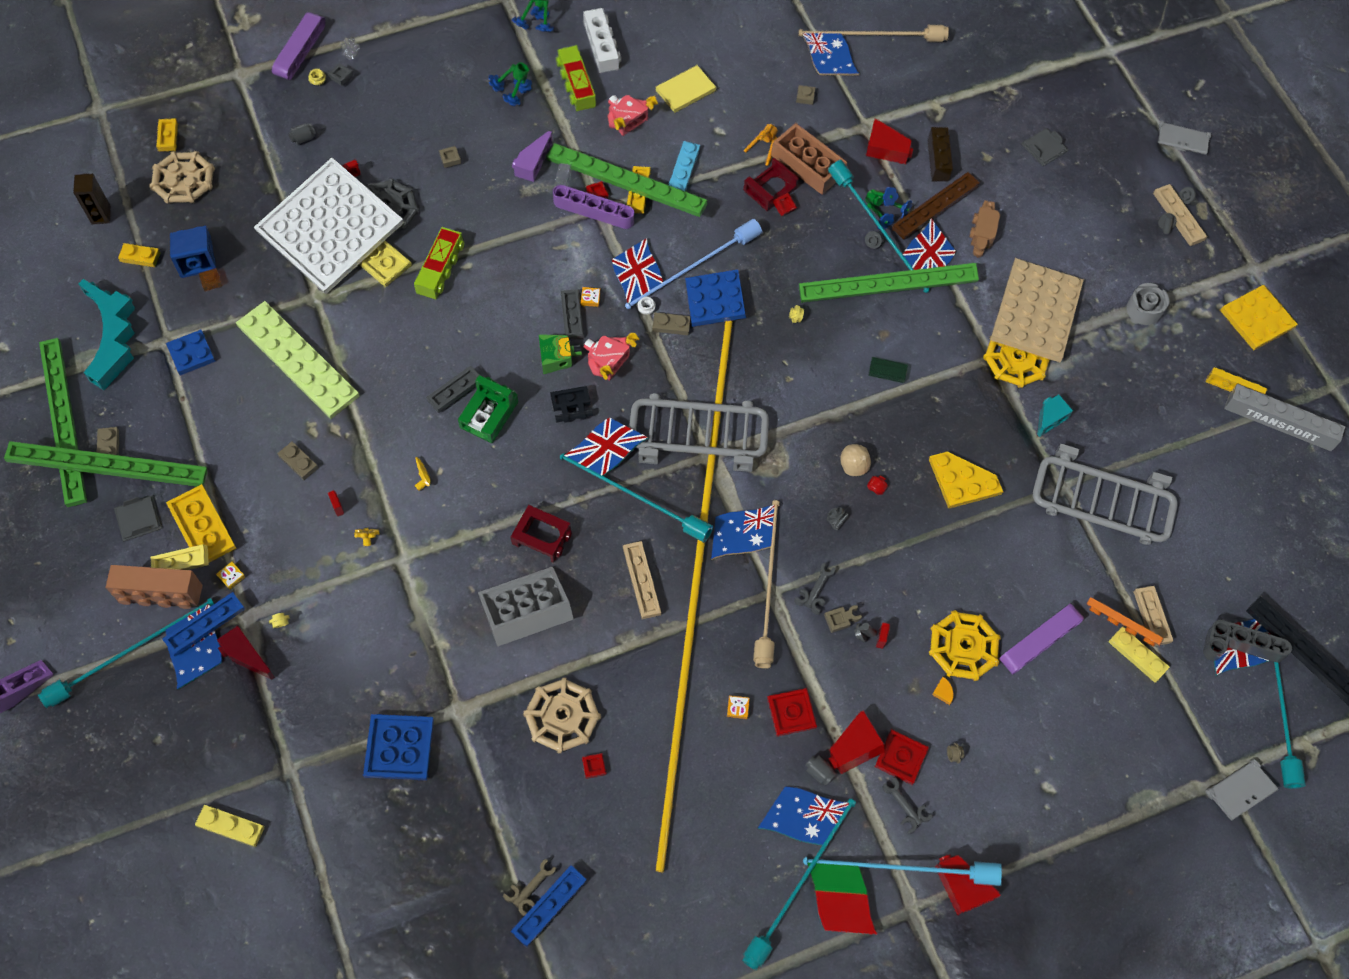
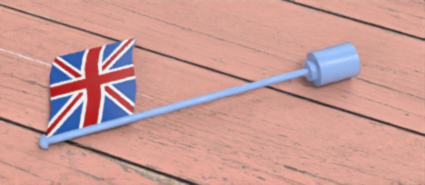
(641, 275)

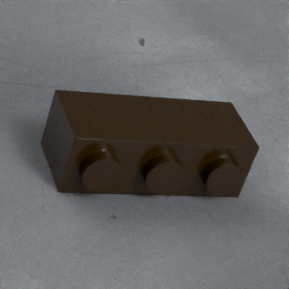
(939, 154)
(92, 198)

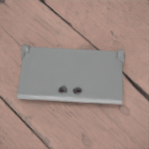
(1183, 138)
(1236, 791)

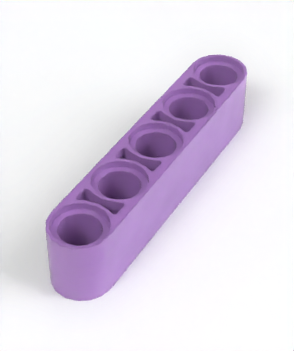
(298, 46)
(593, 206)
(1041, 638)

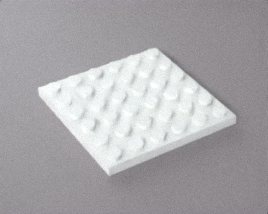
(329, 225)

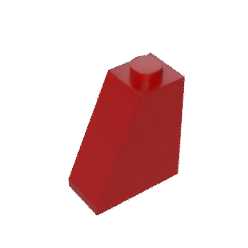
(888, 144)
(856, 745)
(961, 889)

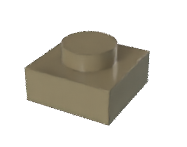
(805, 94)
(449, 156)

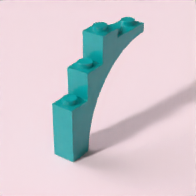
(113, 352)

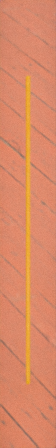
(662, 849)

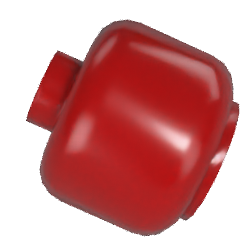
(877, 485)

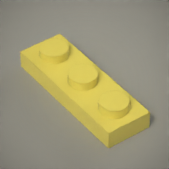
(182, 559)
(1139, 654)
(229, 826)

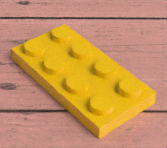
(201, 522)

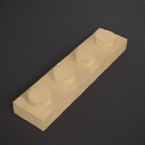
(1185, 221)
(641, 580)

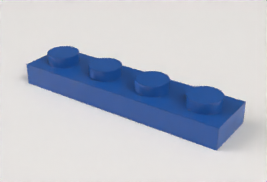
(203, 624)
(548, 906)

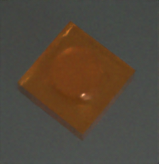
(210, 279)

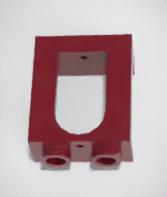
(760, 195)
(550, 549)

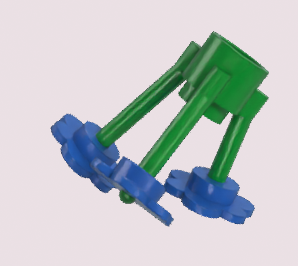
(539, 11)
(522, 84)
(876, 198)

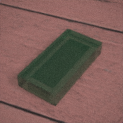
(888, 370)

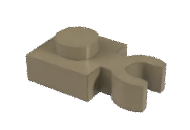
(839, 619)

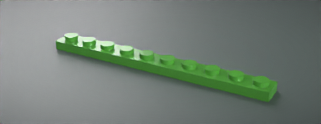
(628, 180)
(888, 282)
(62, 417)
(105, 464)

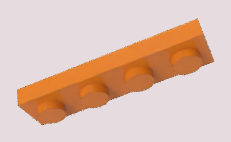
(1131, 626)

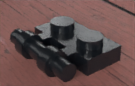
(569, 399)

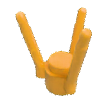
(767, 135)

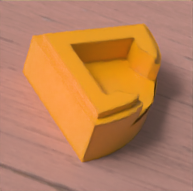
(944, 691)

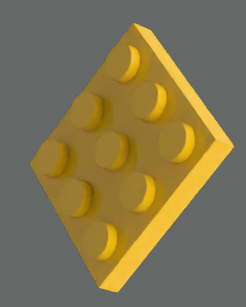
(1258, 317)

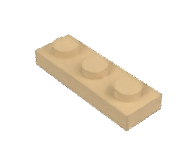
(1153, 613)

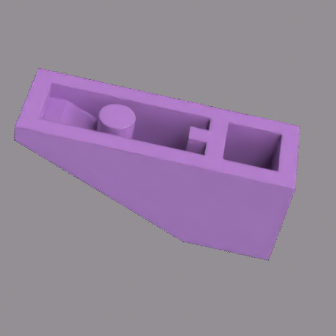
(532, 157)
(22, 683)

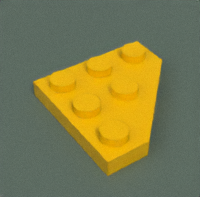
(963, 481)

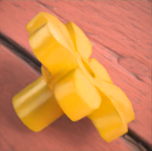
(366, 534)

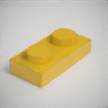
(167, 135)
(139, 255)

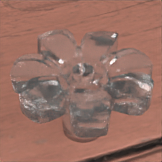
(350, 48)

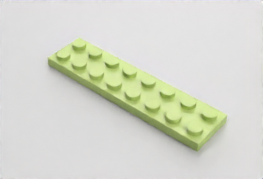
(298, 359)

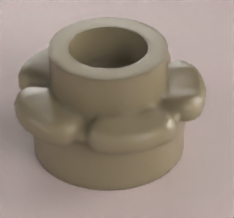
(955, 753)

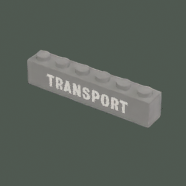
(1284, 417)

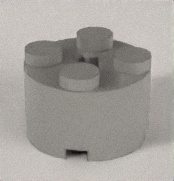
(1147, 304)

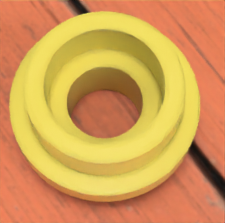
(317, 77)
(796, 314)
(279, 620)

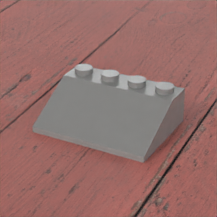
(525, 606)

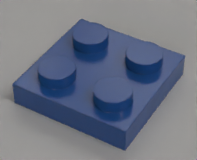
(190, 352)

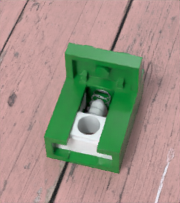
(493, 396)

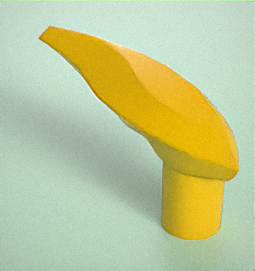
(423, 474)

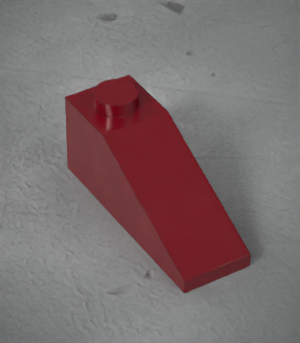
(242, 652)

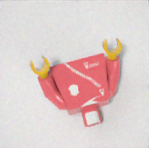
(628, 112)
(609, 354)

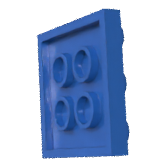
(715, 298)
(398, 747)

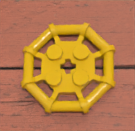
(1014, 365)
(957, 653)

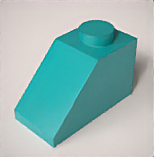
(1052, 414)

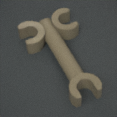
(521, 900)

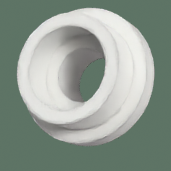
(646, 301)

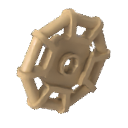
(182, 189)
(563, 726)

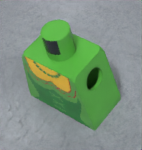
(557, 352)

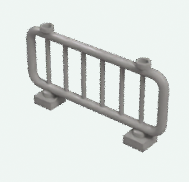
(742, 458)
(1156, 485)

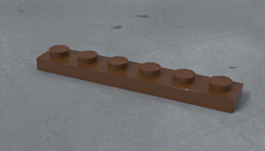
(935, 205)

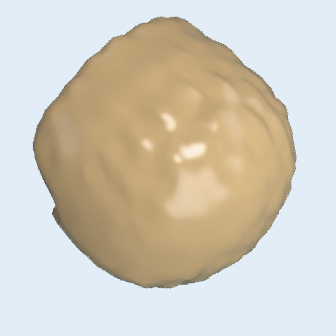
(855, 460)

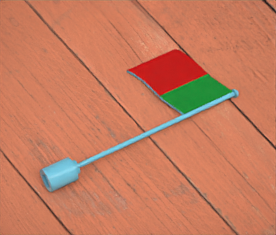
(844, 897)

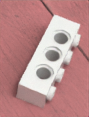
(601, 40)

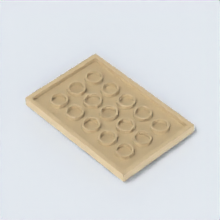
(1037, 310)

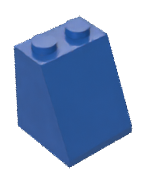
(192, 251)

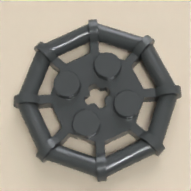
(395, 199)

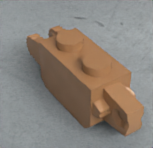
(985, 228)

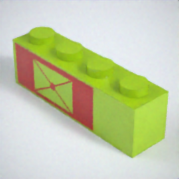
(576, 78)
(439, 263)

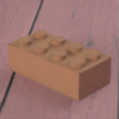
(806, 157)
(154, 586)

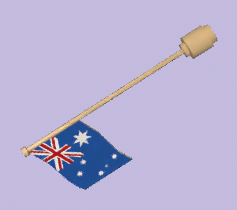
(832, 54)
(748, 533)

